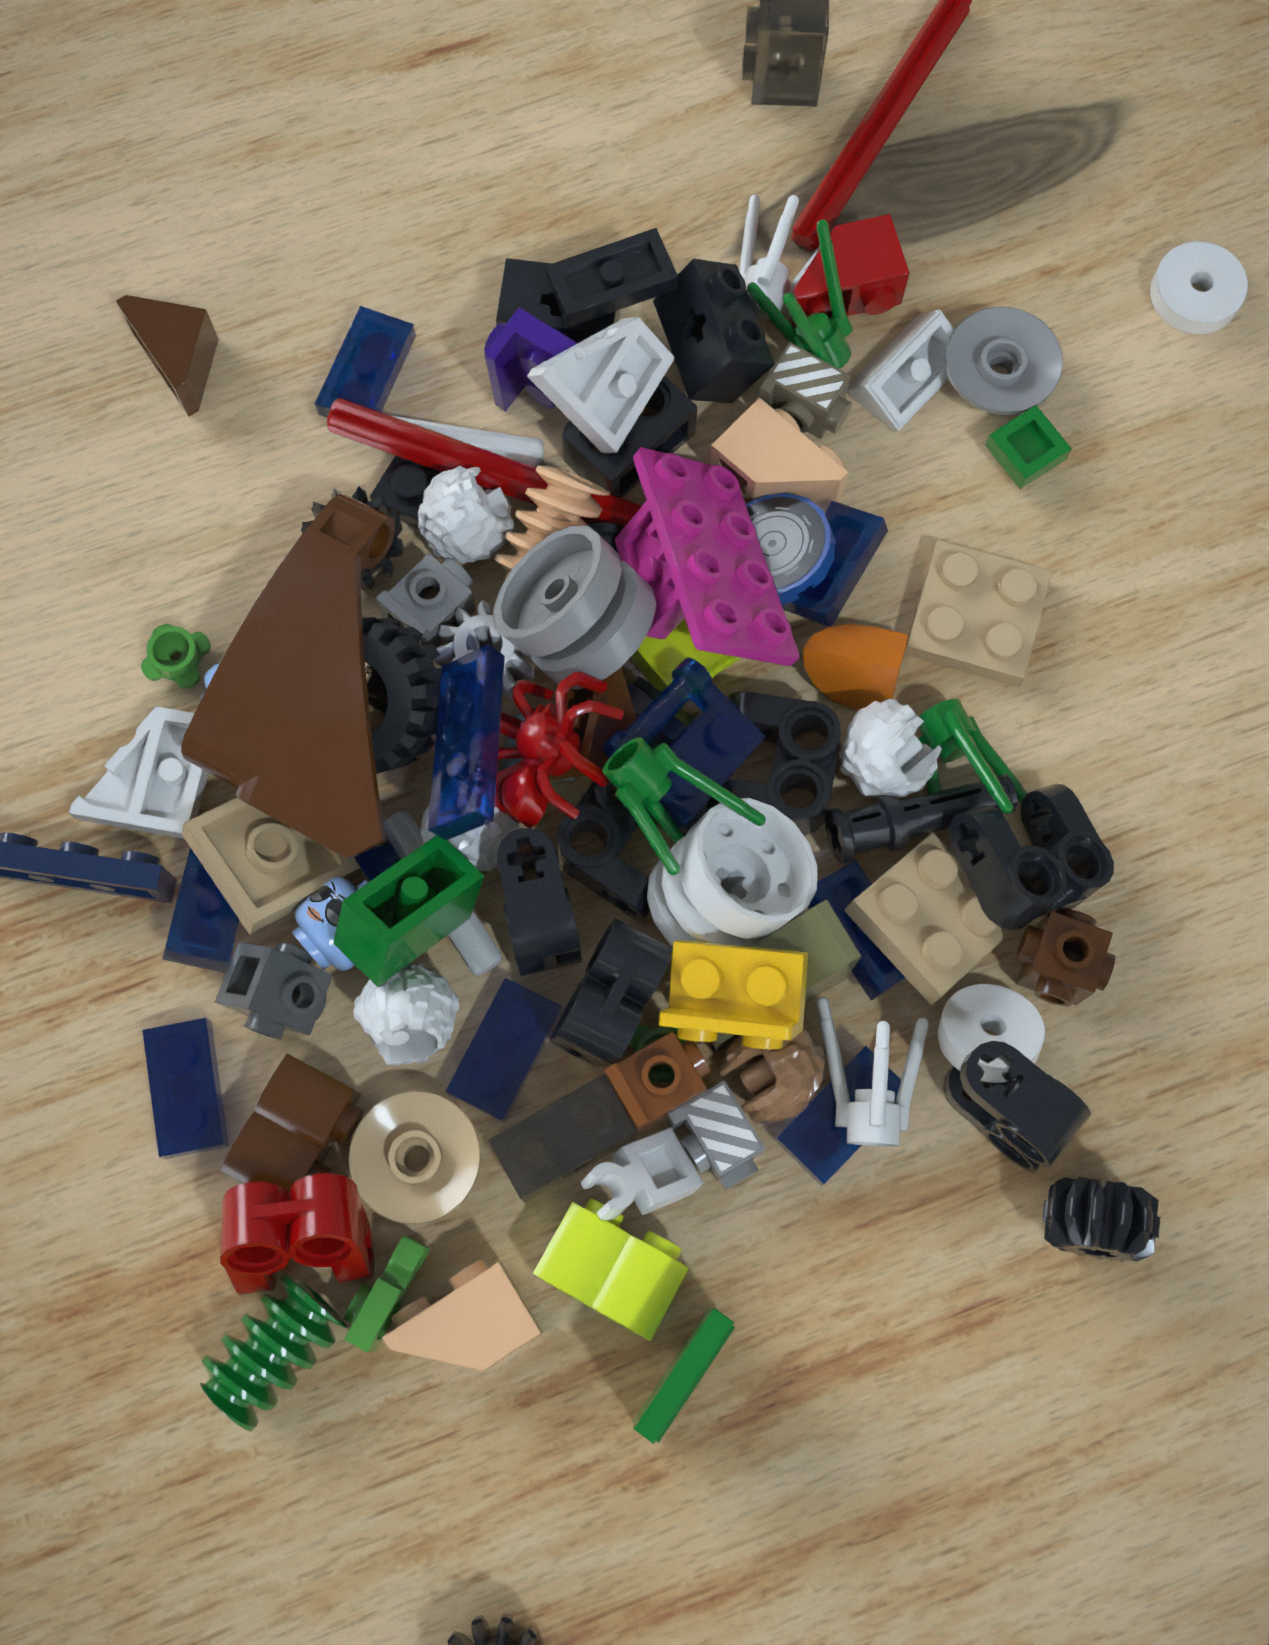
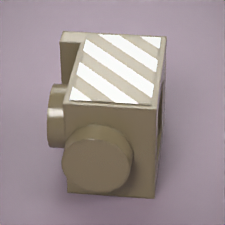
(808, 391)

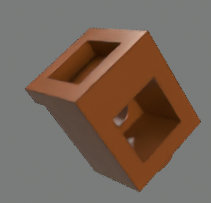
(641, 1099)

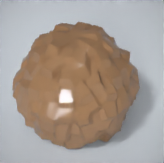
(777, 1078)

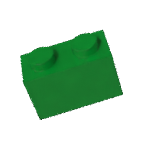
(407, 909)

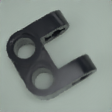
(793, 766)
(605, 871)
(1031, 880)
(537, 909)
(611, 995)
(1023, 1117)

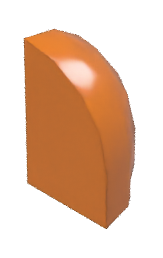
(855, 663)

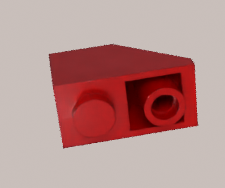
(868, 267)

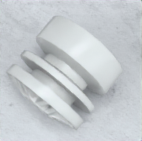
(734, 879)

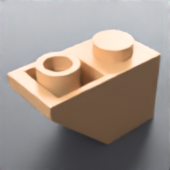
(776, 458)
(469, 1326)

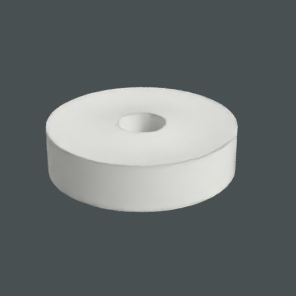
(1203, 265)
(993, 1009)

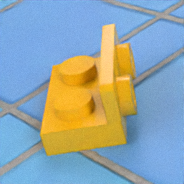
(736, 993)

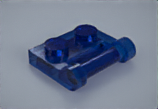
(711, 743)

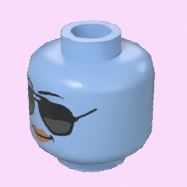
(318, 921)

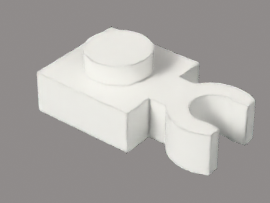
(647, 1171)

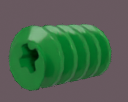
(267, 1353)

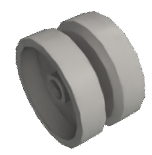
(575, 606)

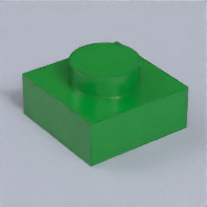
(1028, 446)

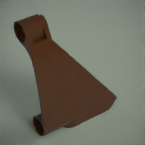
(291, 692)

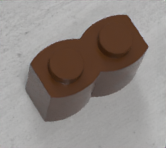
(293, 1126)

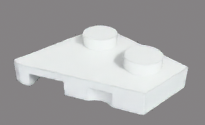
(605, 380)
(148, 781)

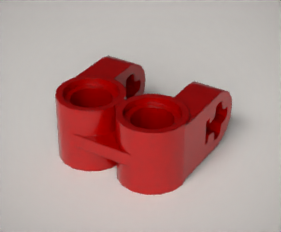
(313, 1224)

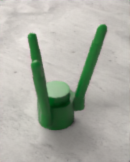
(816, 332)
(960, 736)
(643, 780)

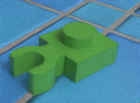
(373, 1307)

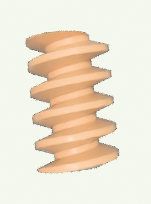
(558, 507)

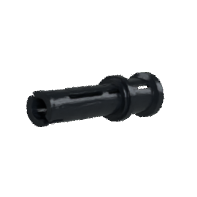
(893, 822)

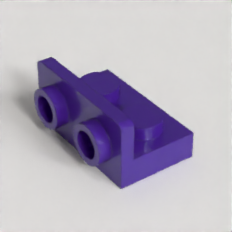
(515, 350)

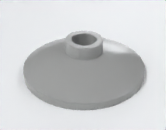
(1008, 340)

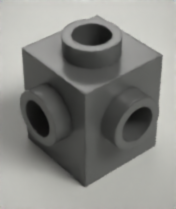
(274, 989)

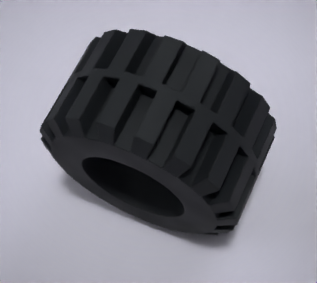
(411, 691)

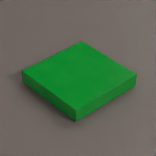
(683, 1375)

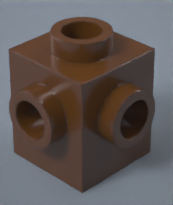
(1051, 972)

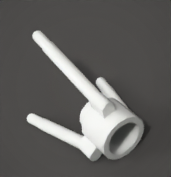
(768, 271)
(874, 1115)

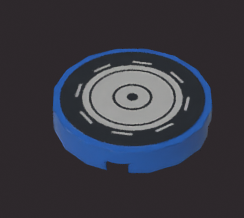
(793, 541)

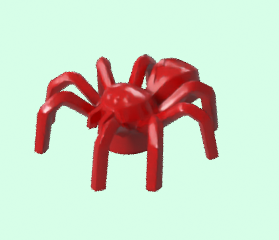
(546, 749)

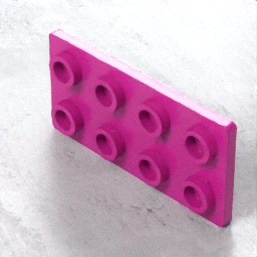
(704, 560)

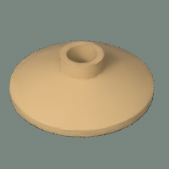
(381, 1150)

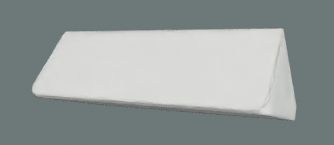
(905, 371)

